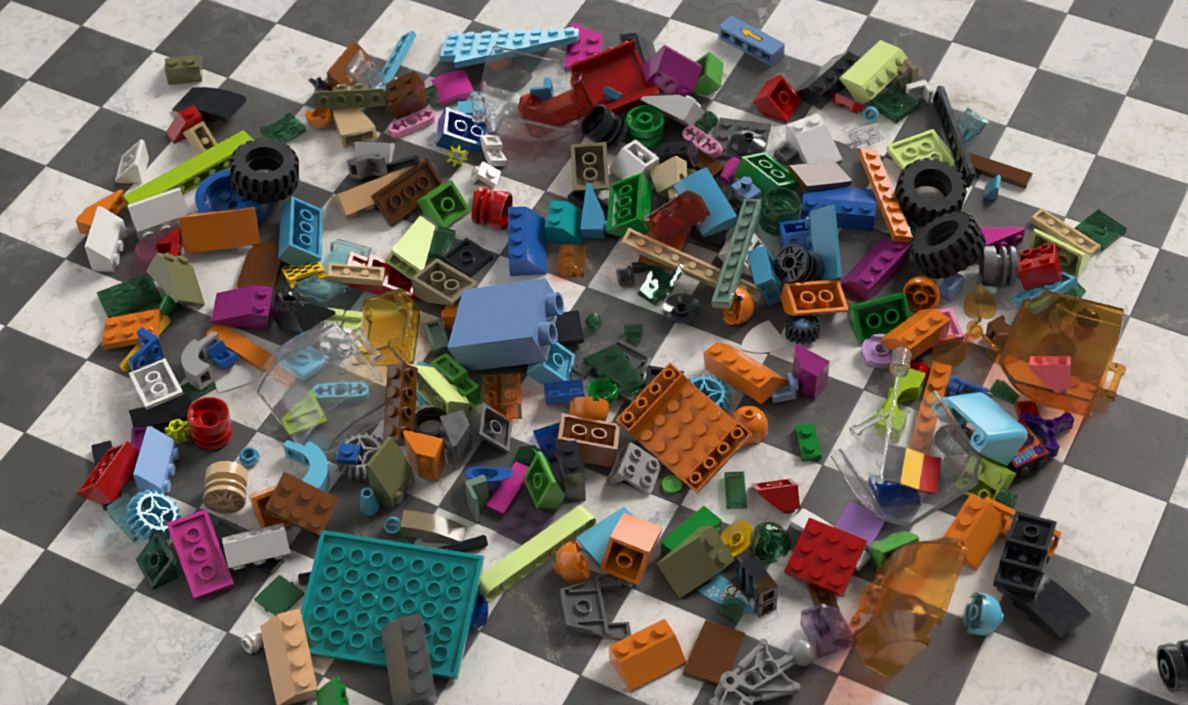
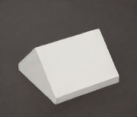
(384, 149)
(133, 164)

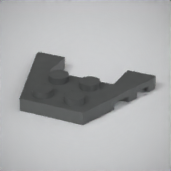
(637, 358)
(585, 611)

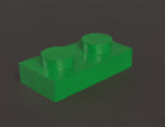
(808, 442)

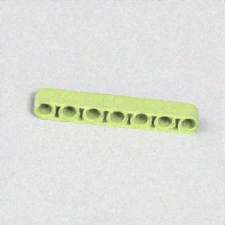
(534, 553)

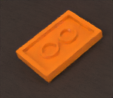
(123, 329)

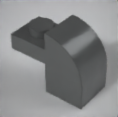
(367, 165)

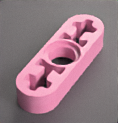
(422, 118)
(704, 147)

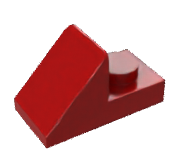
(171, 244)

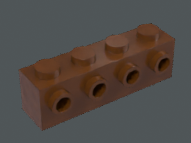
(400, 401)

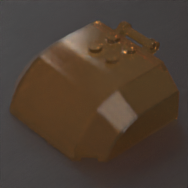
(1065, 327)
(906, 602)

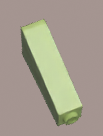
(412, 249)

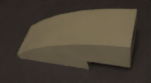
(431, 528)

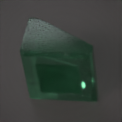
(526, 455)

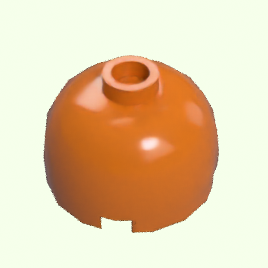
(922, 293)
(741, 308)
(590, 409)
(754, 421)
(571, 563)

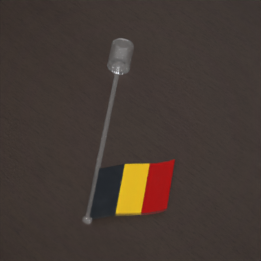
(902, 464)

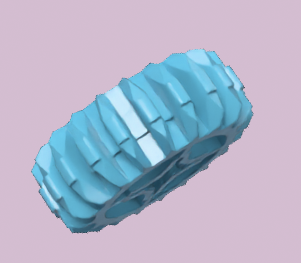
(714, 389)
(155, 510)

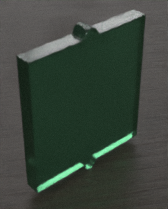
(279, 596)

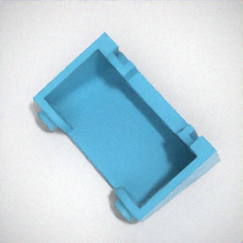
(996, 431)

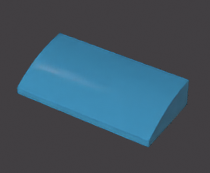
(721, 212)

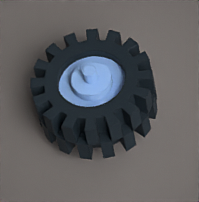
(802, 329)

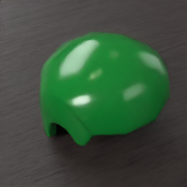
(603, 389)

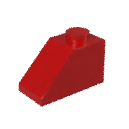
(182, 122)

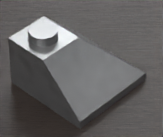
(491, 426)

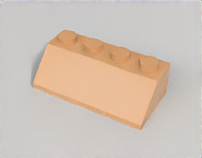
(359, 197)
(289, 658)

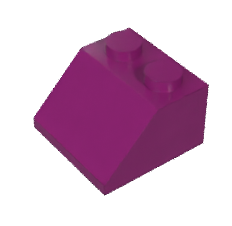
(810, 372)

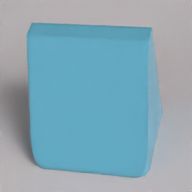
(992, 188)

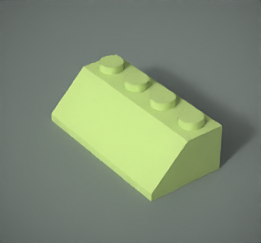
(873, 71)

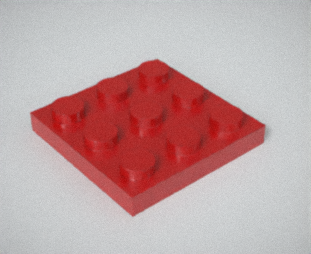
(825, 557)

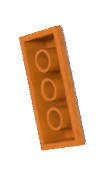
(742, 371)

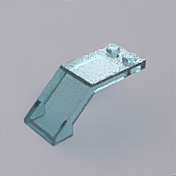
(326, 290)

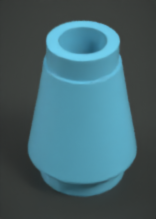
(368, 502)

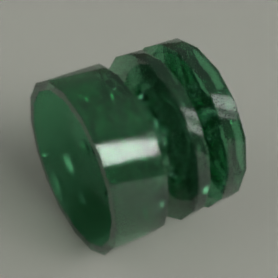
(778, 206)

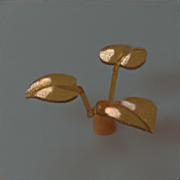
(978, 305)

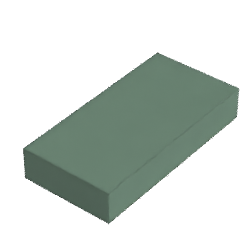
(436, 336)

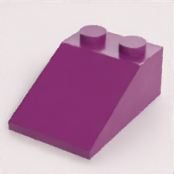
(244, 307)

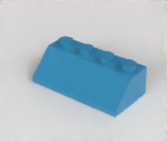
(300, 232)
(824, 240)

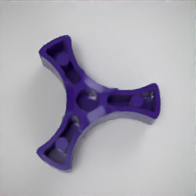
(1049, 428)

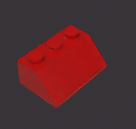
(110, 474)

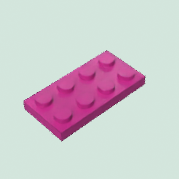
(200, 554)

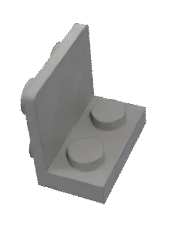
(636, 468)

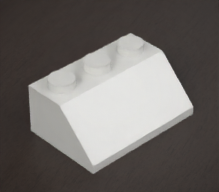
(158, 214)
(105, 241)
(256, 546)

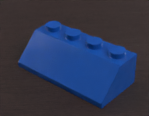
(526, 242)

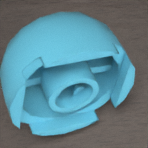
(982, 614)

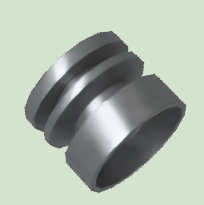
(1001, 266)

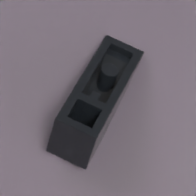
(165, 412)

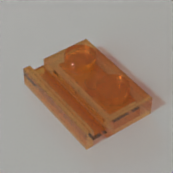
(571, 261)

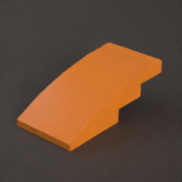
(219, 230)

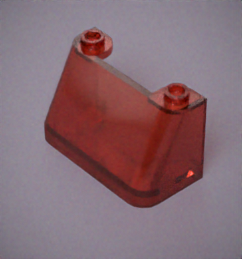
(562, 108)

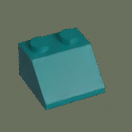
(563, 223)

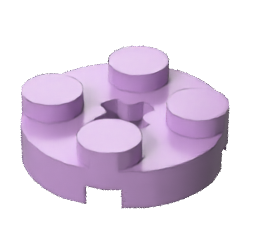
(872, 356)

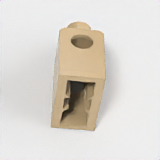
(667, 175)

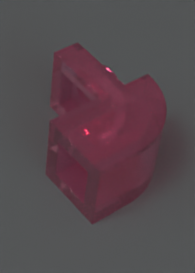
(146, 251)

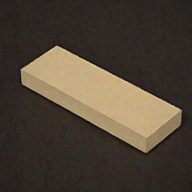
(355, 274)

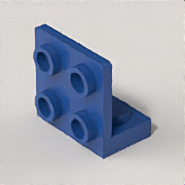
(149, 353)

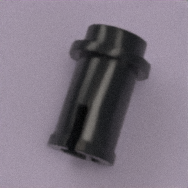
(640, 267)

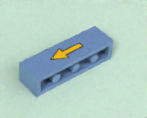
(751, 41)

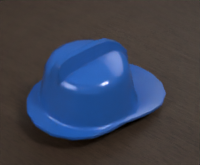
(493, 475)

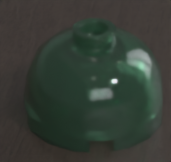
(769, 542)

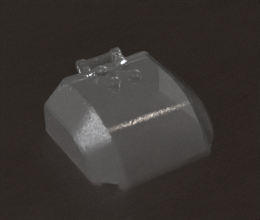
(508, 77)
(324, 386)
(925, 429)

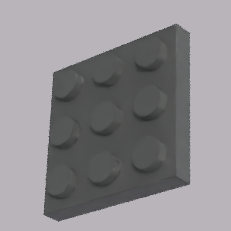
(728, 127)

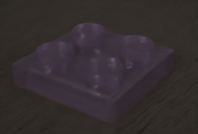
(523, 522)

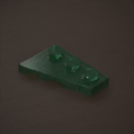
(616, 367)

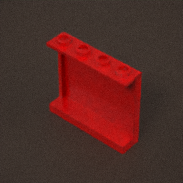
(620, 70)

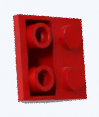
(1039, 266)

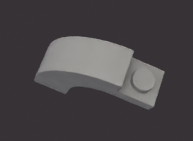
(193, 361)

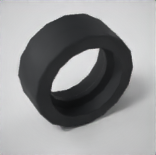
(426, 414)

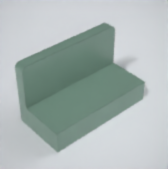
(477, 494)

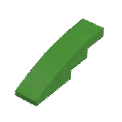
(459, 378)

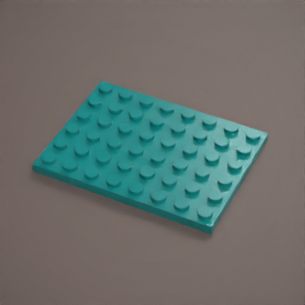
(370, 582)

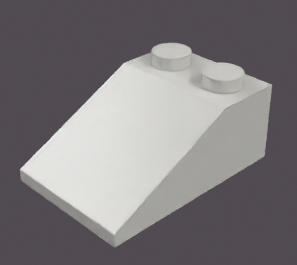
(679, 108)
(812, 140)
(155, 384)

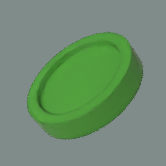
(672, 484)

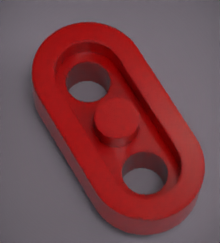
(841, 100)

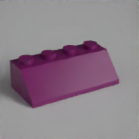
(876, 269)

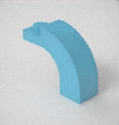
(314, 459)

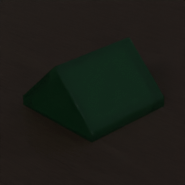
(158, 562)

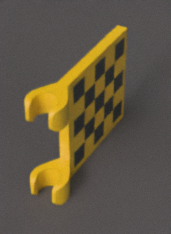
(297, 272)

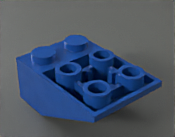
(793, 233)

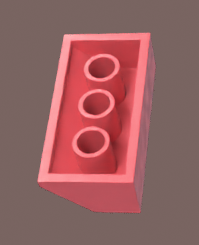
(1052, 371)

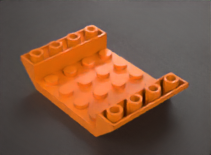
(683, 428)

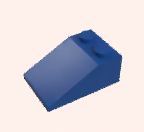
(459, 129)

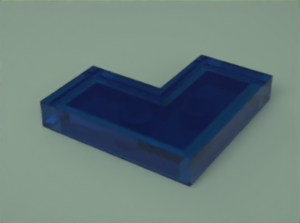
(546, 440)

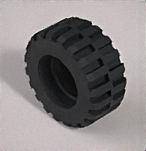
(935, 175)
(264, 186)
(948, 245)

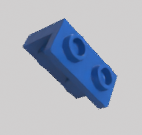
(563, 391)

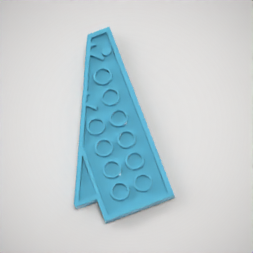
(475, 47)

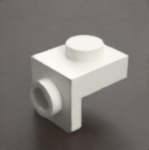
(920, 90)
(486, 174)

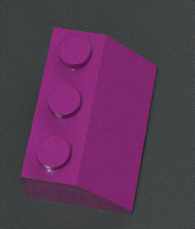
(672, 72)

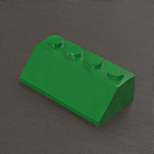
(629, 205)

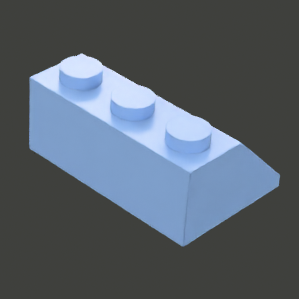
(156, 462)

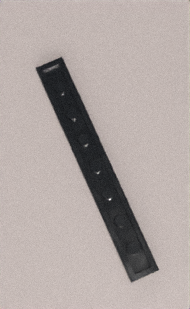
(953, 135)

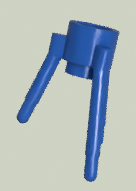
(958, 386)

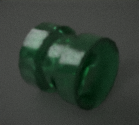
(707, 122)

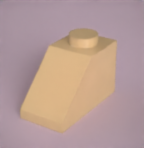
(200, 137)

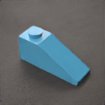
(593, 219)

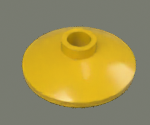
(737, 537)

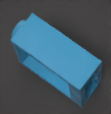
(764, 275)

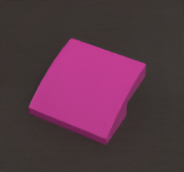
(453, 86)

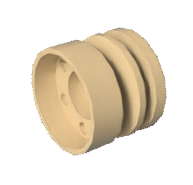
(225, 487)

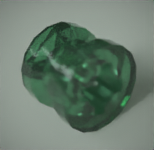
(1007, 498)

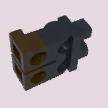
(757, 583)

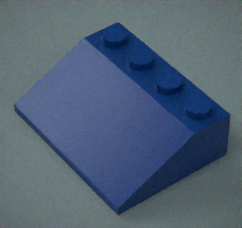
(853, 206)

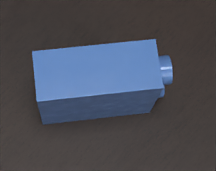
(505, 325)

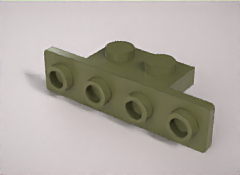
(350, 97)

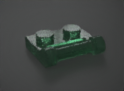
(284, 129)

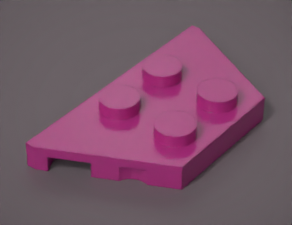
(588, 44)

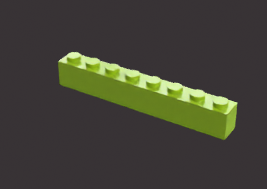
(192, 172)

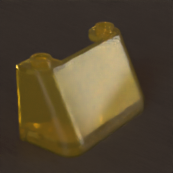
(392, 327)

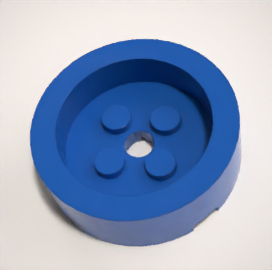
(218, 195)

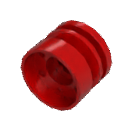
(491, 207)
(209, 423)

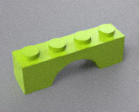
(908, 389)

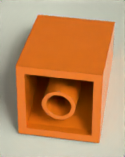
(630, 548)

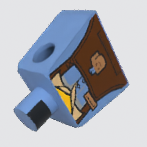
(743, 190)

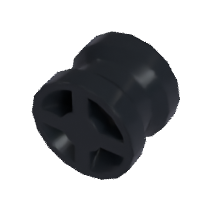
(625, 275)

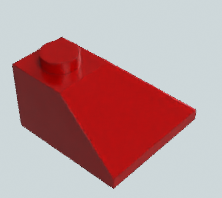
(780, 493)

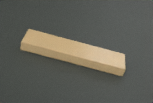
(1064, 232)

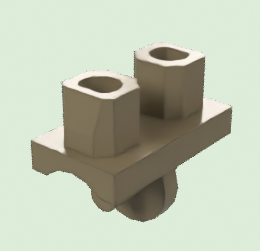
(908, 74)

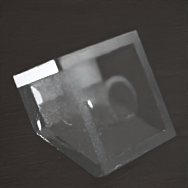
(364, 71)

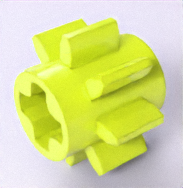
(455, 160)
(178, 430)

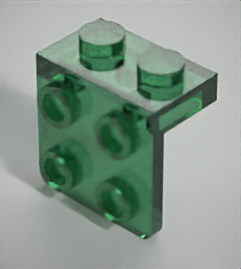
(659, 283)

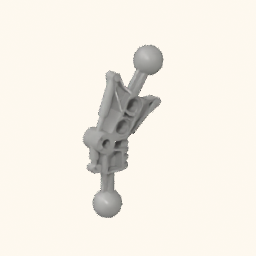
(736, 691)

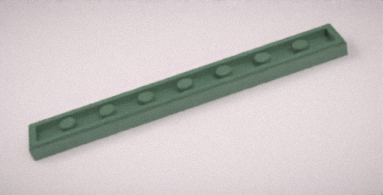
(736, 253)

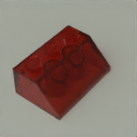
(677, 216)

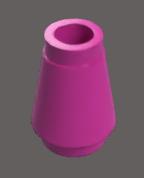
(729, 170)

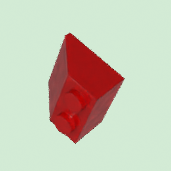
(777, 99)

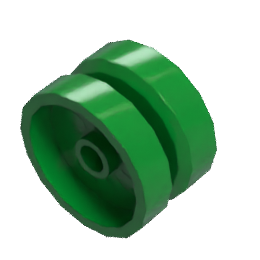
(645, 126)

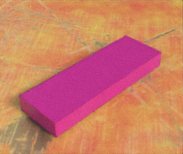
(508, 490)

